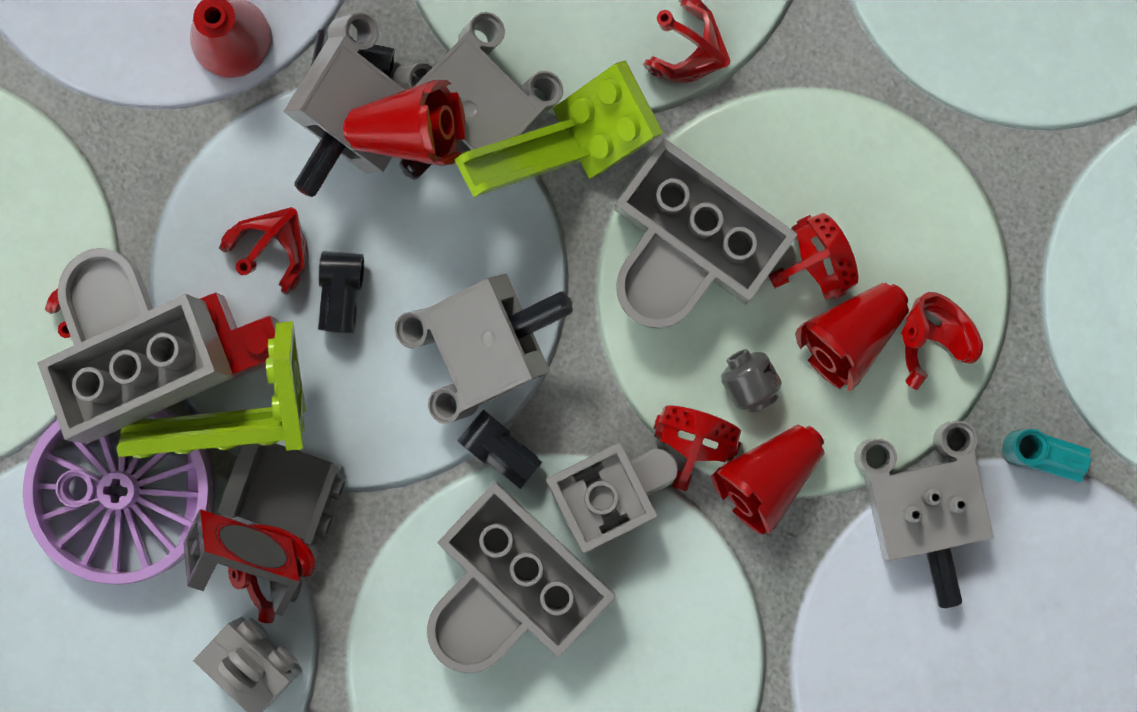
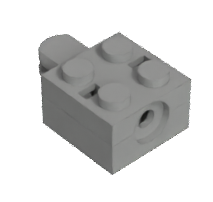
(610, 492)
(248, 664)

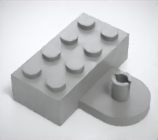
(693, 236)
(124, 351)
(513, 584)

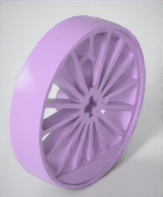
(199, 496)

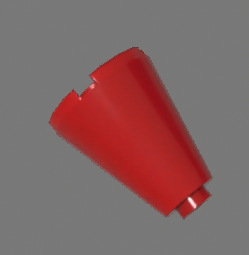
(229, 37)
(410, 125)
(853, 334)
(770, 476)

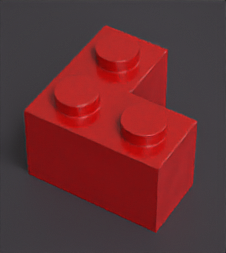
(243, 346)

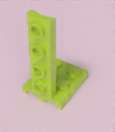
(595, 127)
(232, 428)

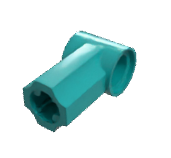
(1048, 454)

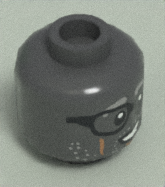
(751, 380)

